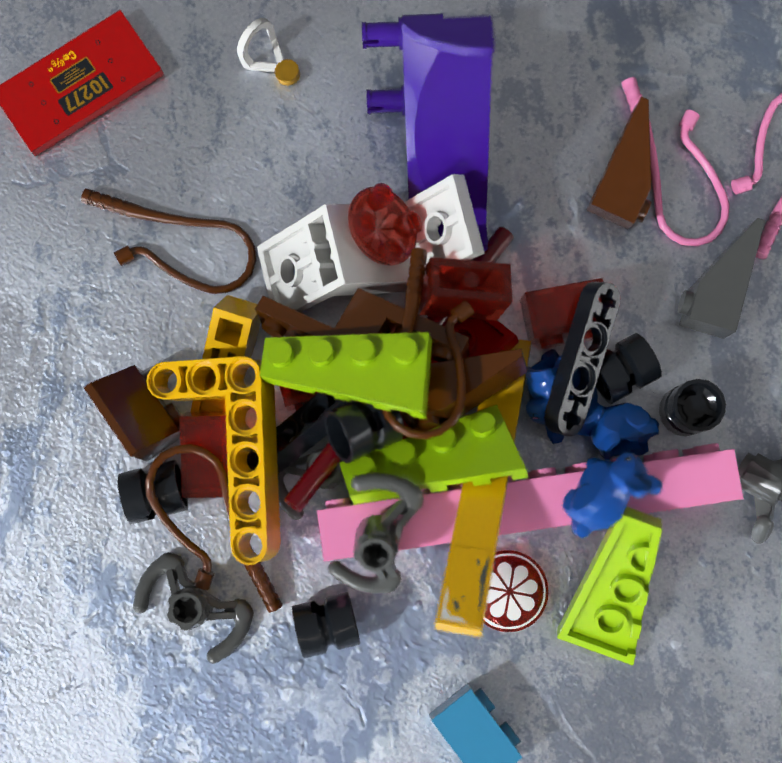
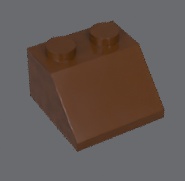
(135, 415)

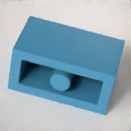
(473, 731)

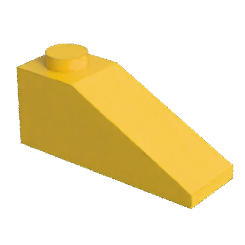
(230, 334)

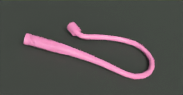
(687, 124)
(746, 184)

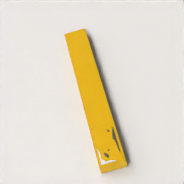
(477, 530)

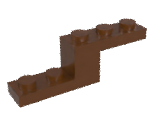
(363, 315)

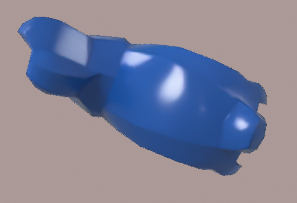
(540, 382)
(619, 428)
(605, 492)

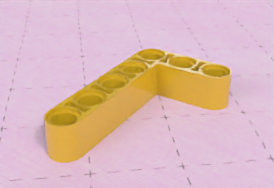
(240, 441)

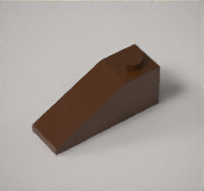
(627, 176)
(484, 378)

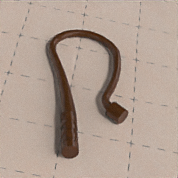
(127, 254)
(458, 314)
(205, 575)

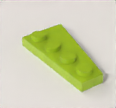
(366, 368)
(468, 452)
(615, 589)

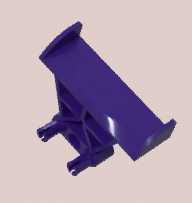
(442, 99)

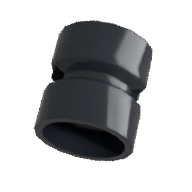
(628, 366)
(692, 407)
(359, 429)
(167, 490)
(325, 625)

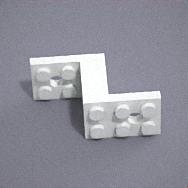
(332, 263)

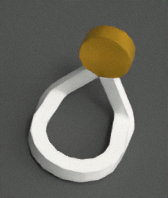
(286, 70)

